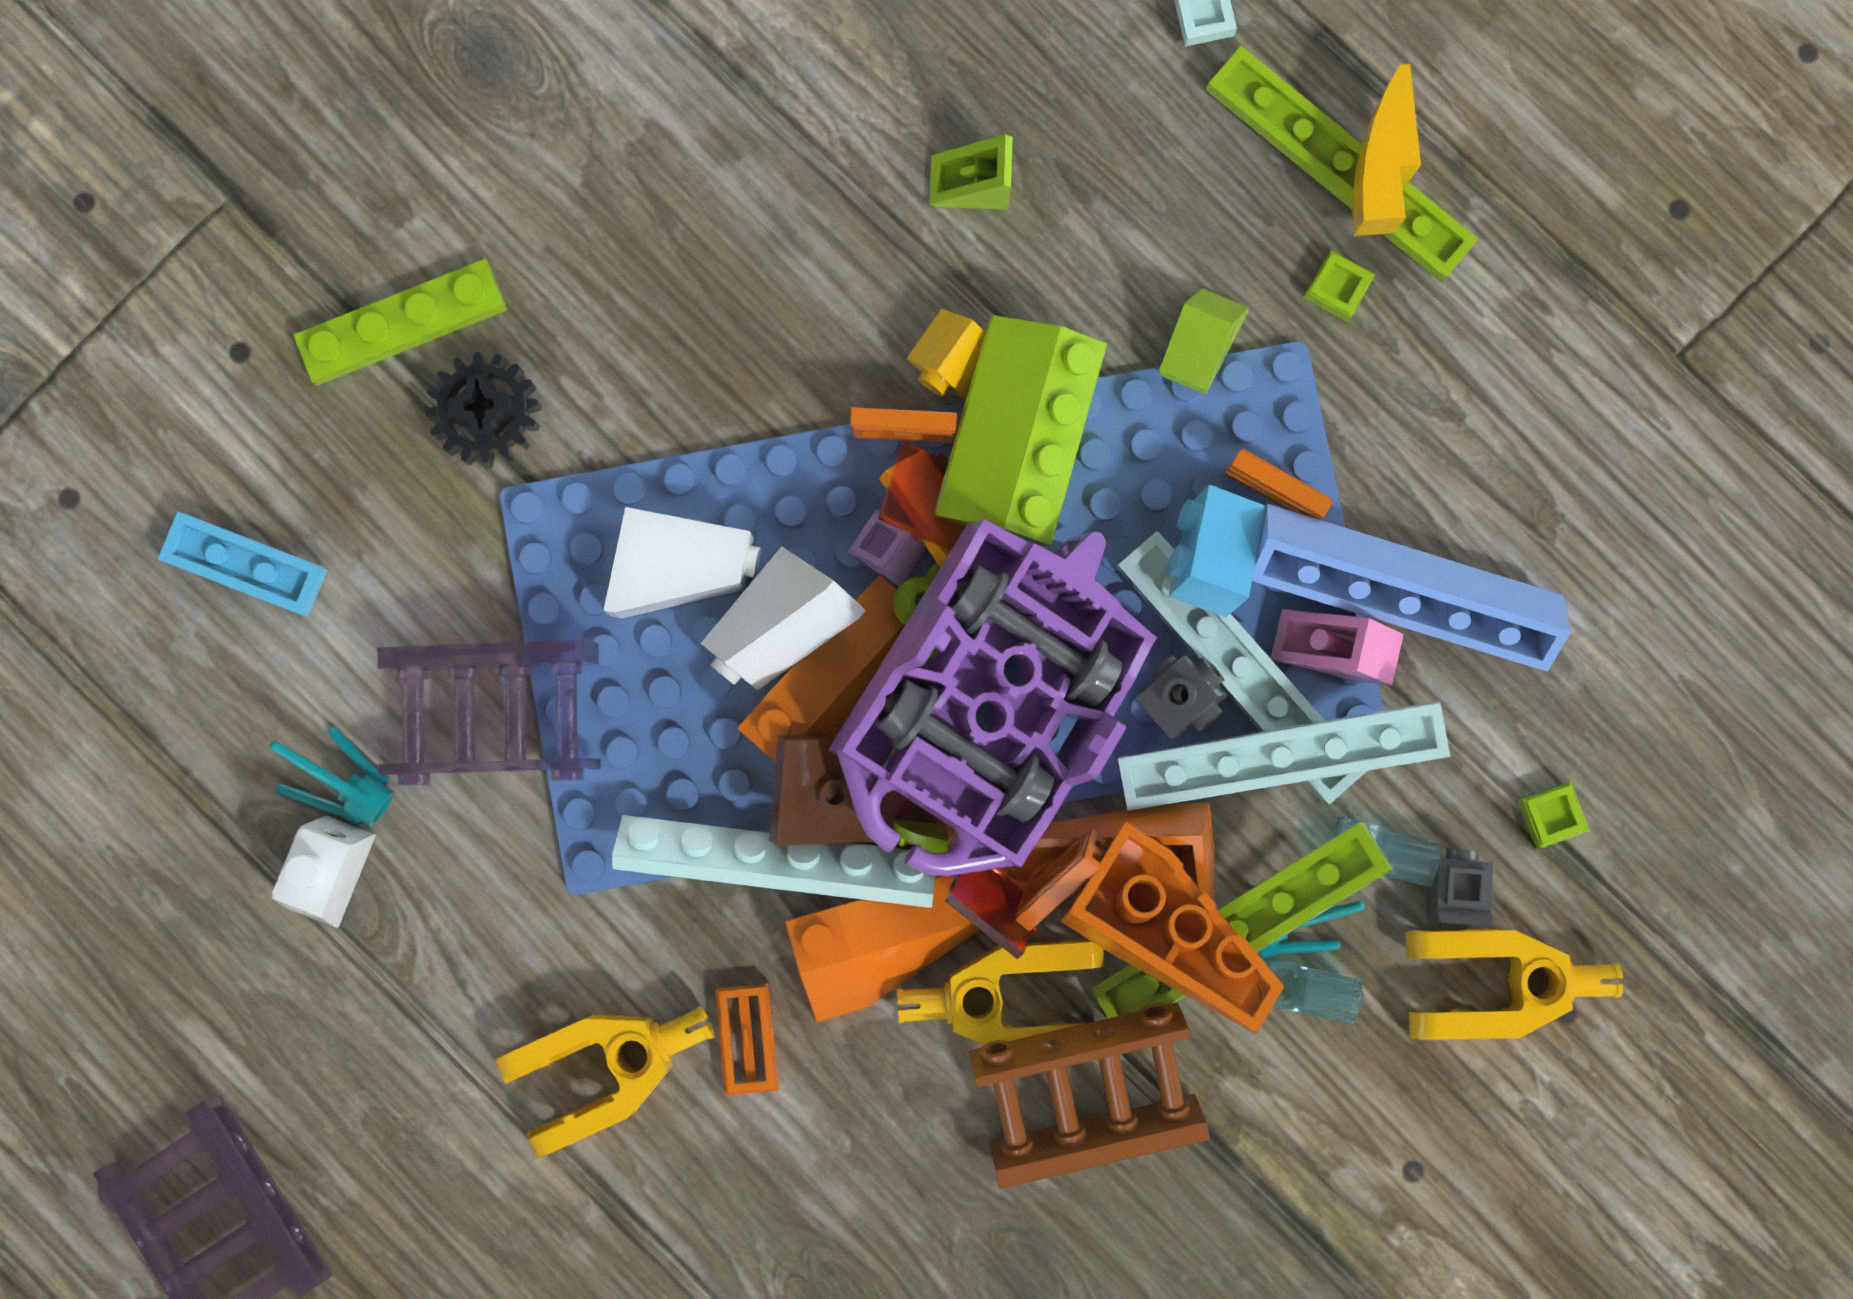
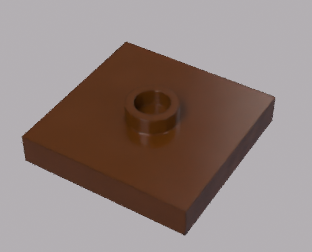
(811, 795)

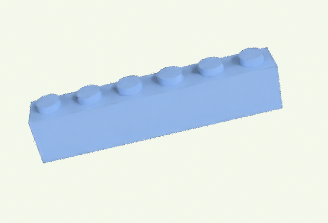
(1410, 588)

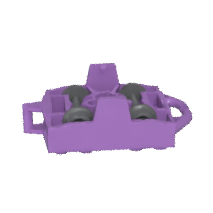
(1007, 781)

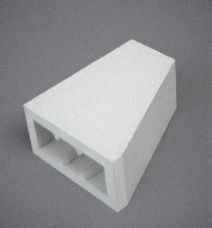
(676, 562)
(779, 621)

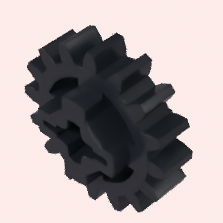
(461, 409)

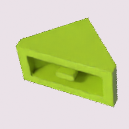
(973, 175)
(1202, 340)

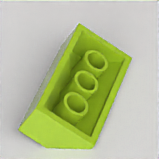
(1021, 427)

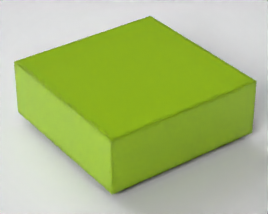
(1339, 286)
(1553, 815)

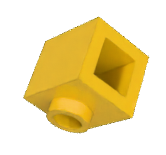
(948, 354)

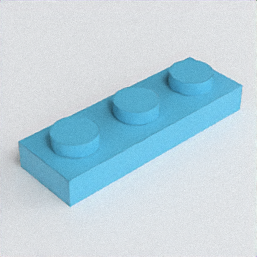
(242, 564)

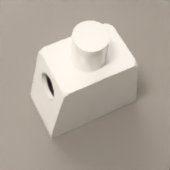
(323, 869)

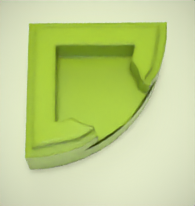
(927, 835)

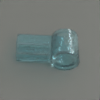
(1410, 856)
(1319, 992)

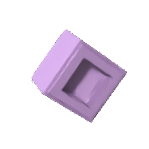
(887, 550)

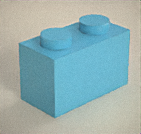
(1216, 550)

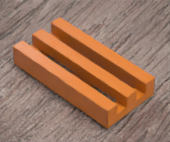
(903, 425)
(1277, 485)
(1060, 879)
(726, 1044)

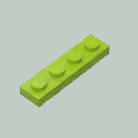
(400, 322)

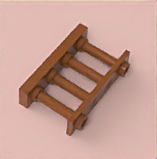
(1100, 1139)

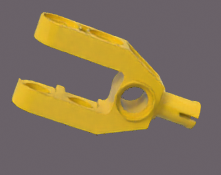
(985, 972)
(1526, 1010)
(634, 1083)

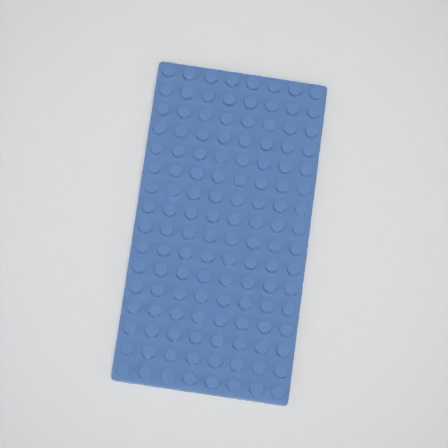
(672, 720)

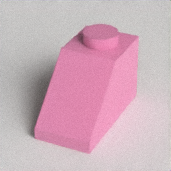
(1337, 646)

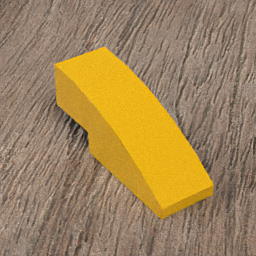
(1386, 159)

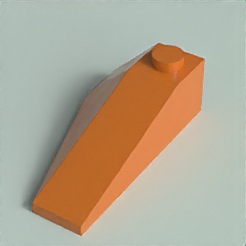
(829, 681)
(1178, 826)
(1164, 925)
(870, 947)

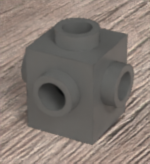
(1166, 699)

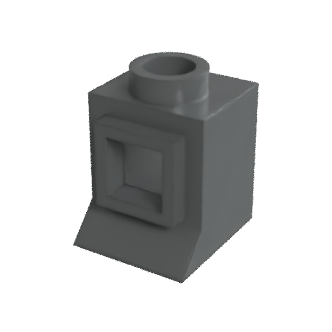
(1461, 890)

